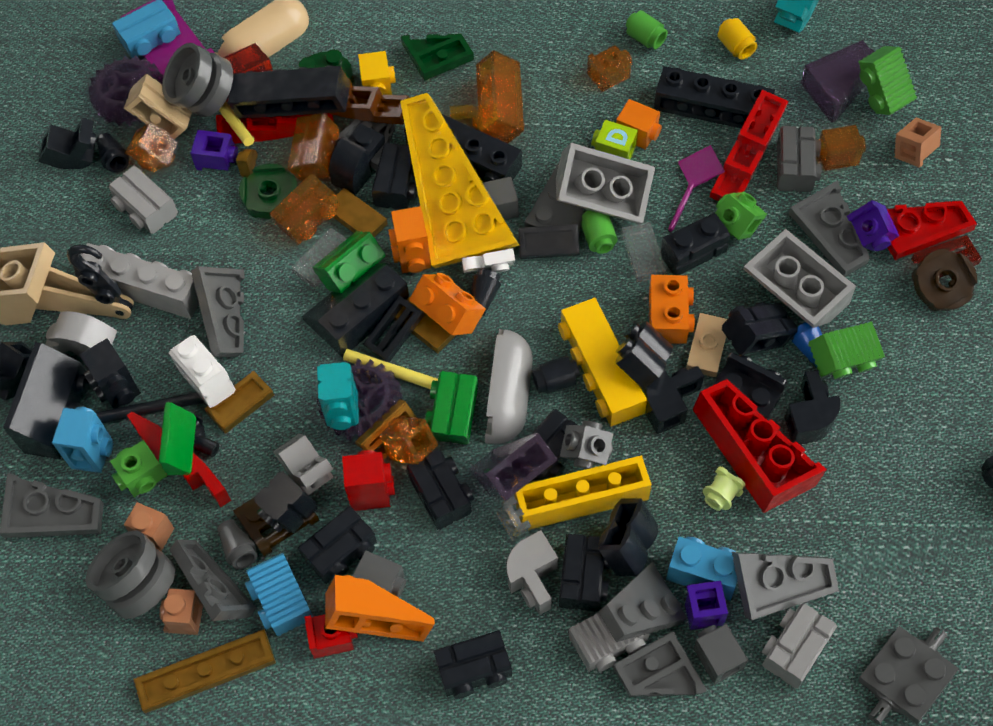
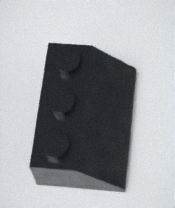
(352, 315)
(46, 387)

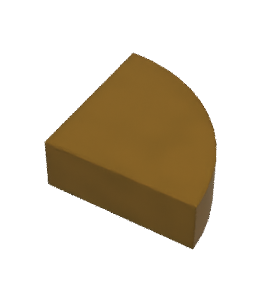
(246, 161)

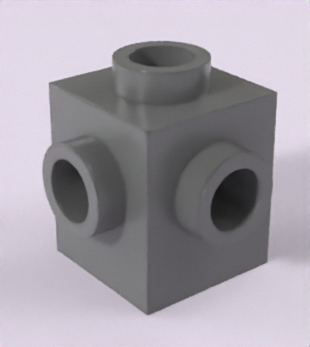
(587, 444)

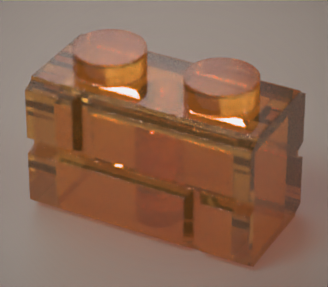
(312, 146)
(305, 209)

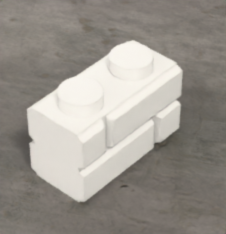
(202, 371)

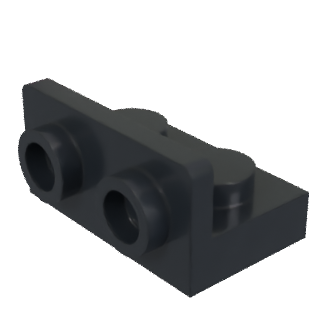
(759, 384)

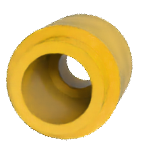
(737, 38)

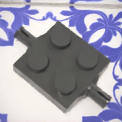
(908, 675)

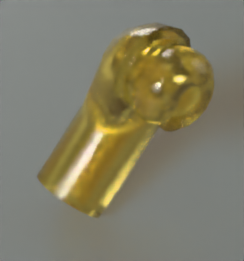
(465, 112)

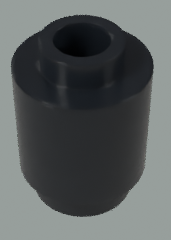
(555, 375)

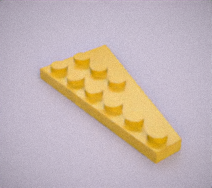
(453, 200)

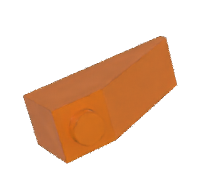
(368, 609)

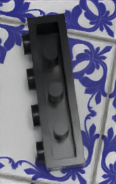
(289, 92)
(706, 97)
(488, 155)

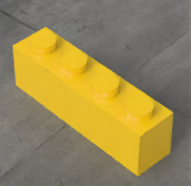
(595, 350)
(583, 492)

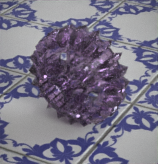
(112, 86)
(381, 387)

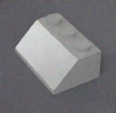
(604, 183)
(801, 279)

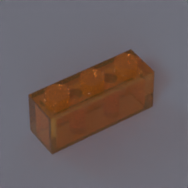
(500, 97)

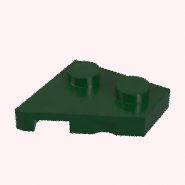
(437, 53)

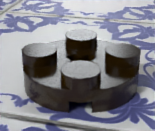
(927, 277)

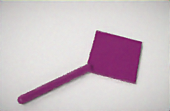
(697, 170)

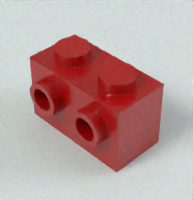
(368, 480)

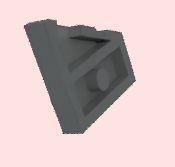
(659, 671)

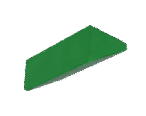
(177, 440)

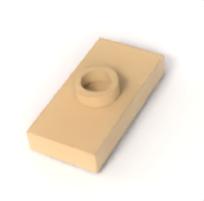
(707, 345)

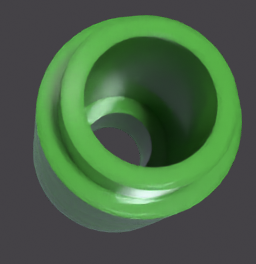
(646, 29)
(598, 231)

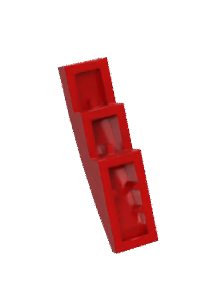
(263, 128)
(750, 145)
(200, 474)

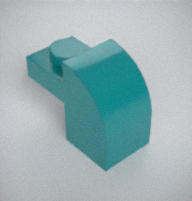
(794, 13)

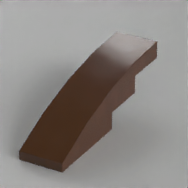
(370, 105)

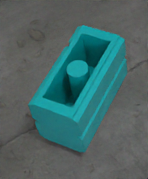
(338, 395)

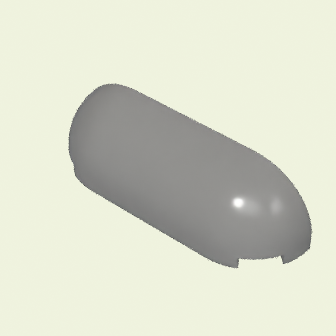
(508, 387)

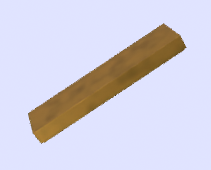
(204, 671)

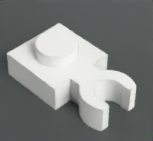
(496, 261)

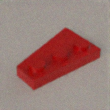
(928, 225)

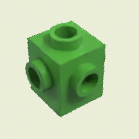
(740, 214)
(137, 469)

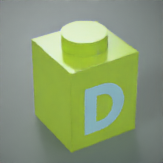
(615, 139)

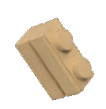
(150, 106)

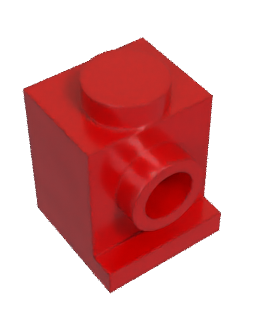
(326, 644)

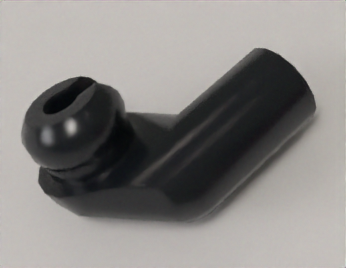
(202, 443)

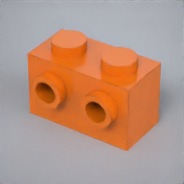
(409, 240)
(447, 304)
(670, 307)

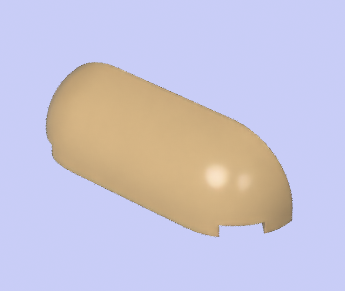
(268, 28)

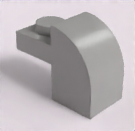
(77, 332)
(304, 463)
(526, 565)

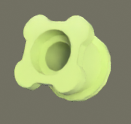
(723, 490)

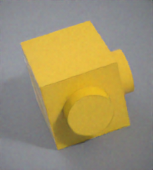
(376, 72)

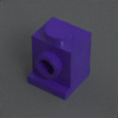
(213, 150)
(883, 228)
(705, 605)

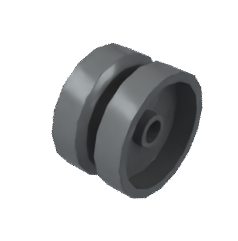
(197, 80)
(130, 574)

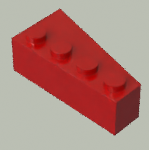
(755, 447)

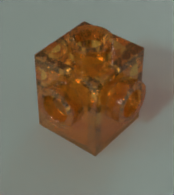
(152, 148)
(408, 439)

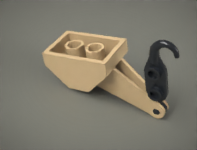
(32, 284)

